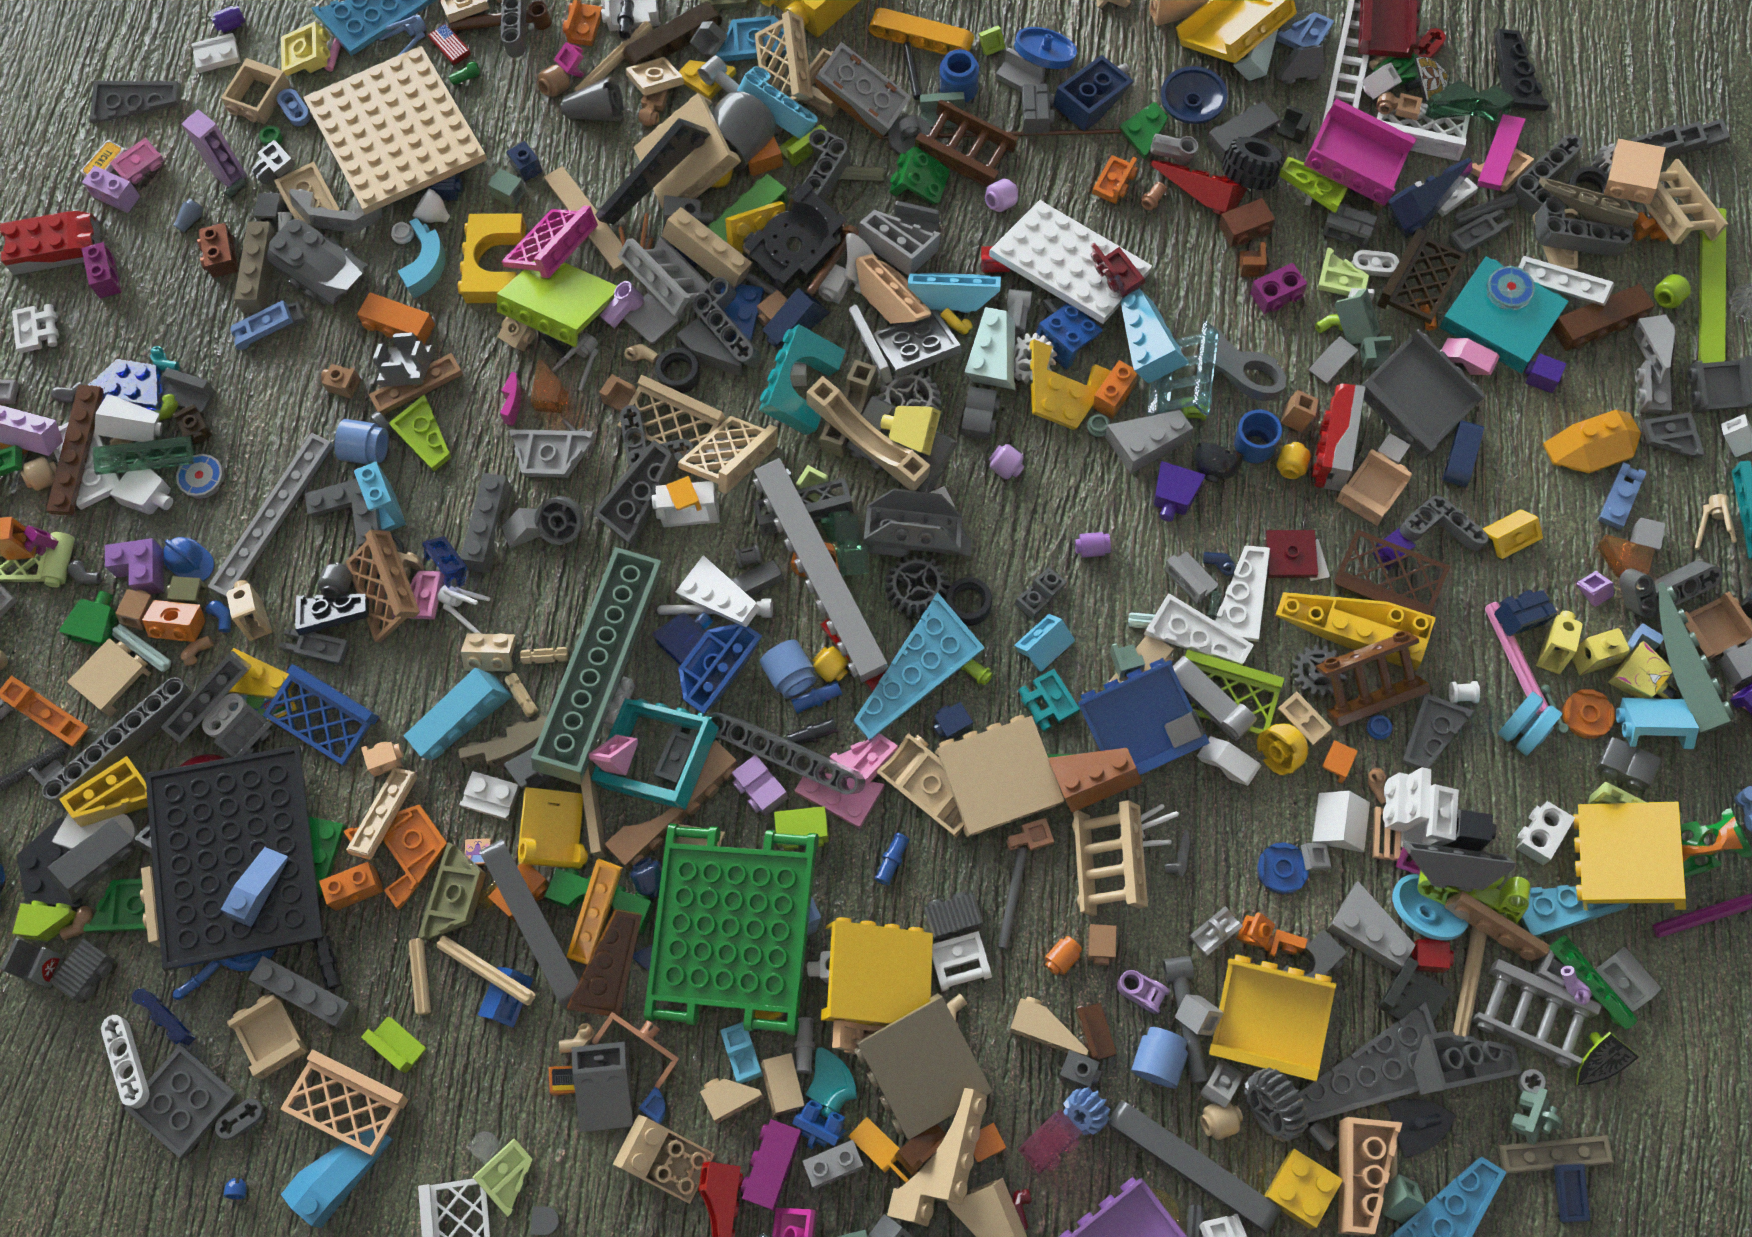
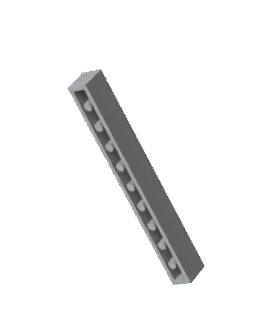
(820, 570)

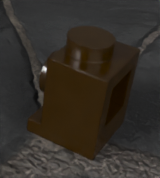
(193, 424)

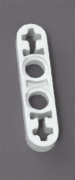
(120, 1063)

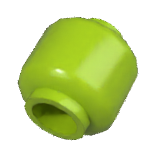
(1672, 291)

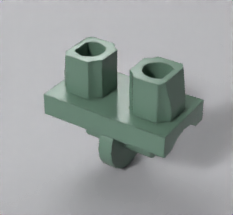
(1531, 1125)

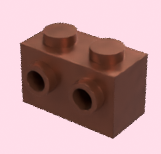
(1246, 223)
(218, 250)

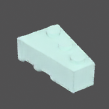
(993, 350)

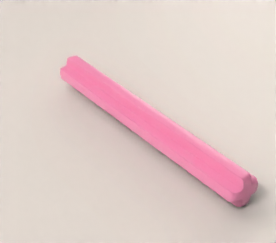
(1515, 657)

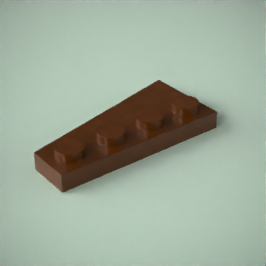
(607, 972)

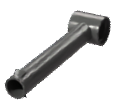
(1180, 971)

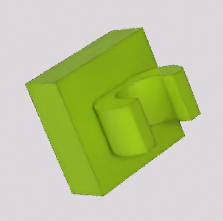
(992, 40)

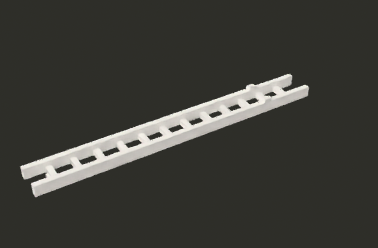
(1362, 62)

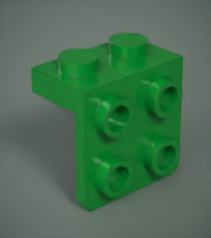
(920, 175)

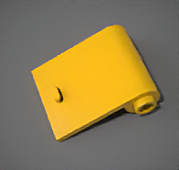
(551, 831)

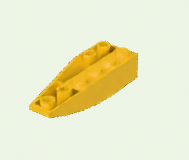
(1357, 622)

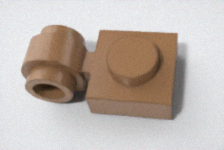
(650, 103)
(1405, 106)

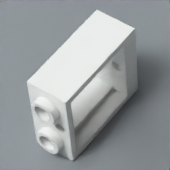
(688, 516)

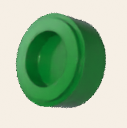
(269, 134)

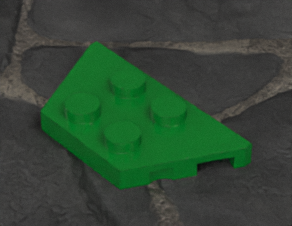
(119, 908)

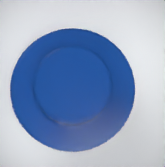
(1379, 727)

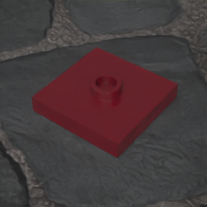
(1292, 553)

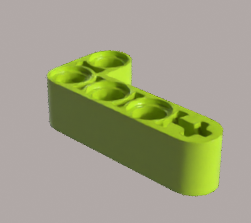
(1509, 901)

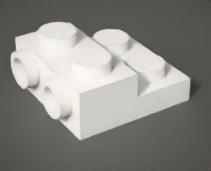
(1407, 800)

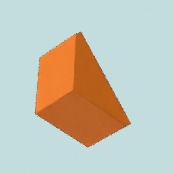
(767, 159)

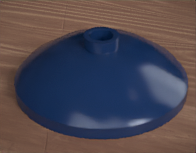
(1194, 86)

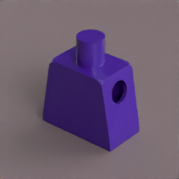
(1176, 490)

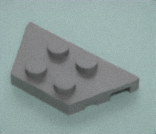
(550, 451)

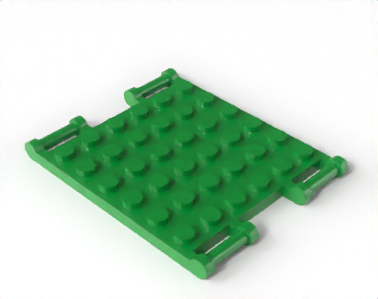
(731, 928)

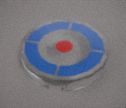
(1510, 287)

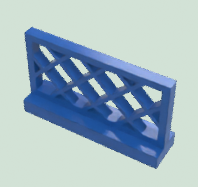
(326, 694)

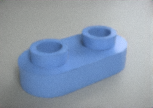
(296, 110)

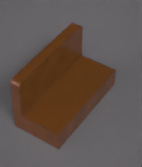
(1095, 1031)
(920, 1149)

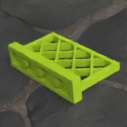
(1243, 675)

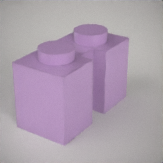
(759, 786)

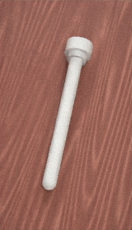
(765, 610)

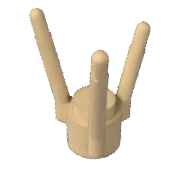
(1719, 509)

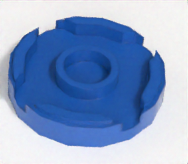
(1282, 868)

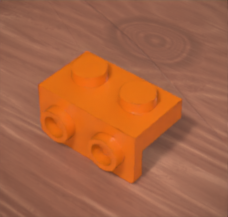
(1115, 179)

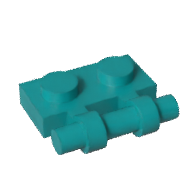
(1056, 697)

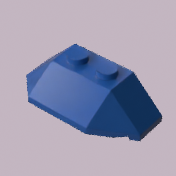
(716, 664)

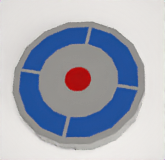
(201, 478)

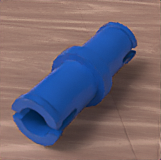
(816, 697)
(892, 859)

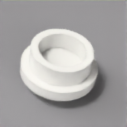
(402, 233)

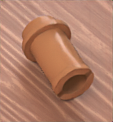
(1150, 200)

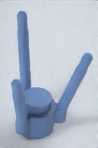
(413, 26)

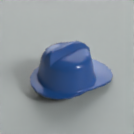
(188, 558)

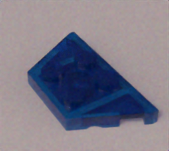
(132, 382)

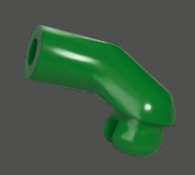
(471, 71)

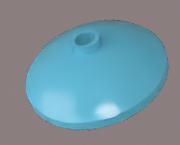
(1424, 914)

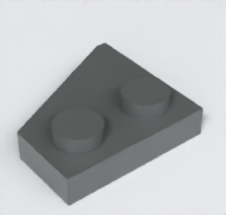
(1674, 434)

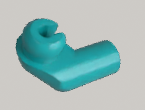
(159, 358)

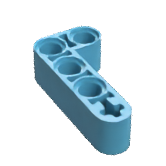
(785, 110)

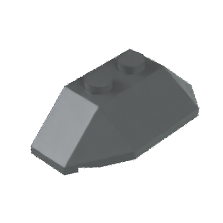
(1459, 866)

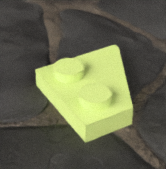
(504, 1175)

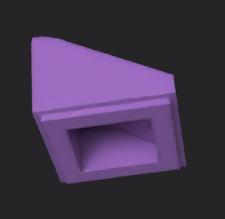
(1596, 588)

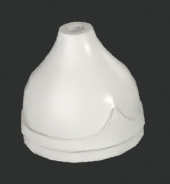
(431, 208)

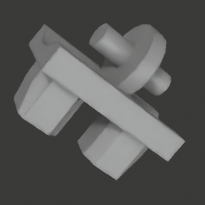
(1215, 931)

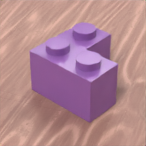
(140, 561)

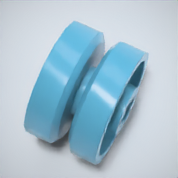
(1532, 725)

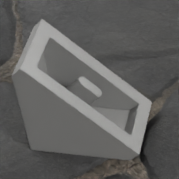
(521, 527)

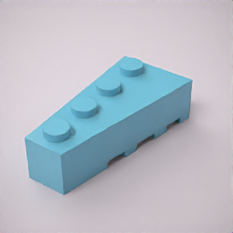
(457, 713)

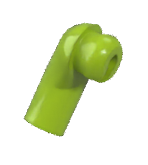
(1328, 322)

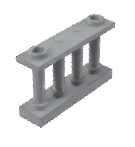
(655, 275)
(1555, 996)

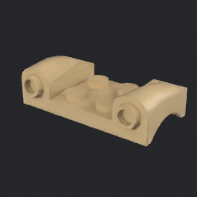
(922, 780)

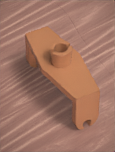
(646, 1036)

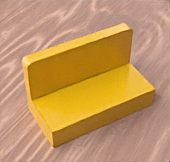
(1514, 533)

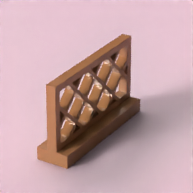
(392, 580)

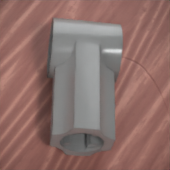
(1174, 148)
(1018, 308)

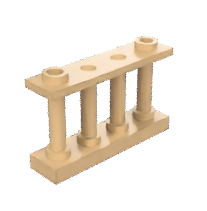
(1672, 216)
(1133, 858)

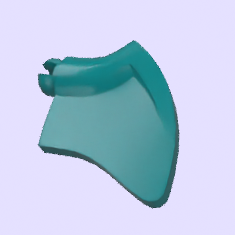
(831, 1083)

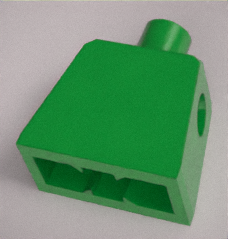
(91, 621)

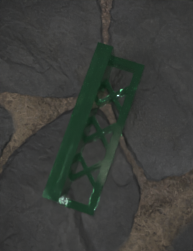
(143, 451)

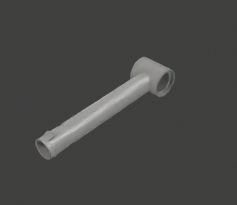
(715, 71)

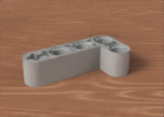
(1217, 705)

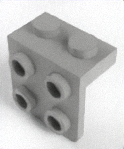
(652, 319)

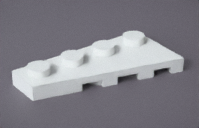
(717, 593)
(1194, 631)

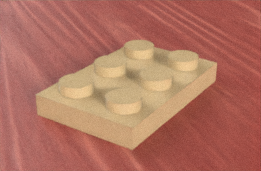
(309, 179)

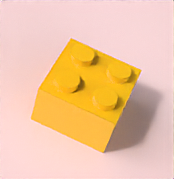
(1303, 1189)

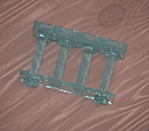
(1161, 388)

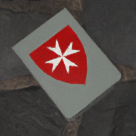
(32, 963)

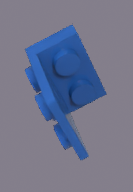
(1068, 332)

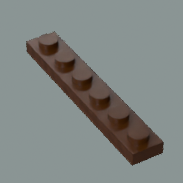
(75, 450)

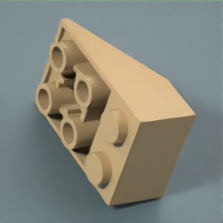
(663, 1158)

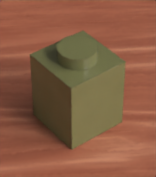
(187, 591)

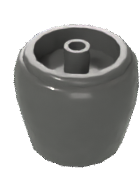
(744, 124)

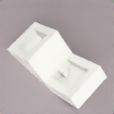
(1231, 760)

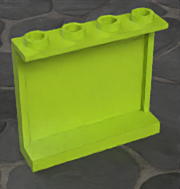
(556, 304)

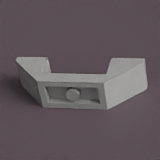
(323, 218)

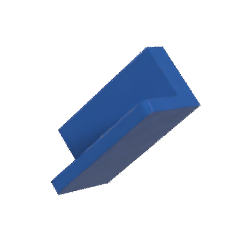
(501, 1005)

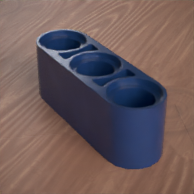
(1463, 453)

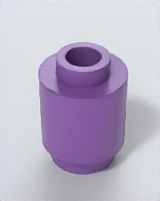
(1093, 544)

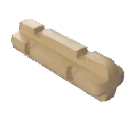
(544, 655)
(521, 695)

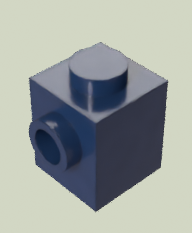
(524, 161)
(952, 722)

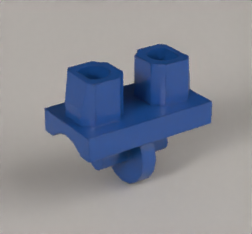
(818, 1129)

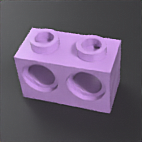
(111, 189)

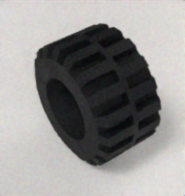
(1253, 163)

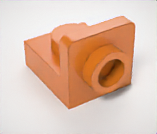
(1289, 942)

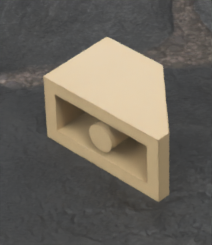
(728, 1098)

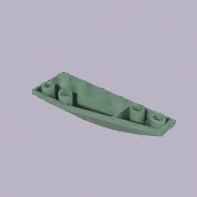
(1691, 669)

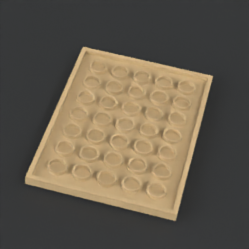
(394, 129)

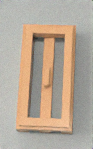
(1376, 839)

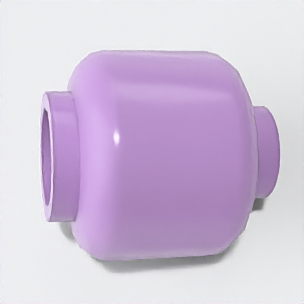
(1001, 195)
(1006, 461)

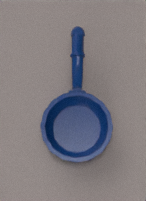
(239, 963)

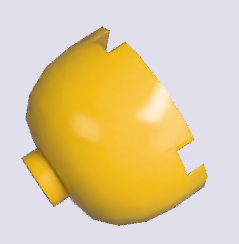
(1283, 747)

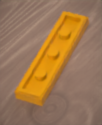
(594, 911)

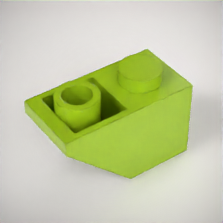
(41, 921)

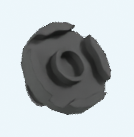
(905, 131)

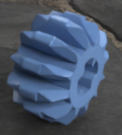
(1087, 1110)

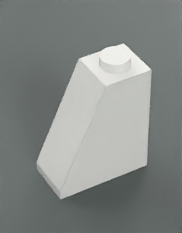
(126, 421)

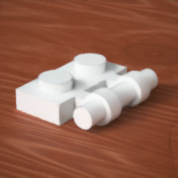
(27, 328)

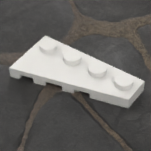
(1245, 595)

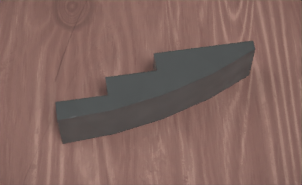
(1687, 138)

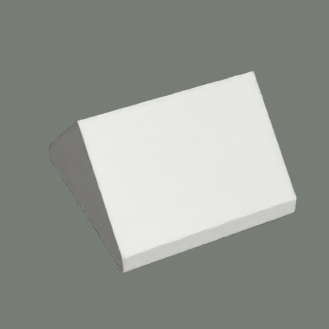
(1341, 820)

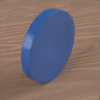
(1045, 47)

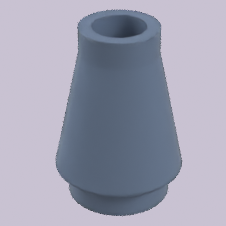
(188, 215)

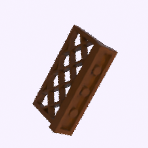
(1379, 593)

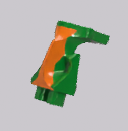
(1728, 838)

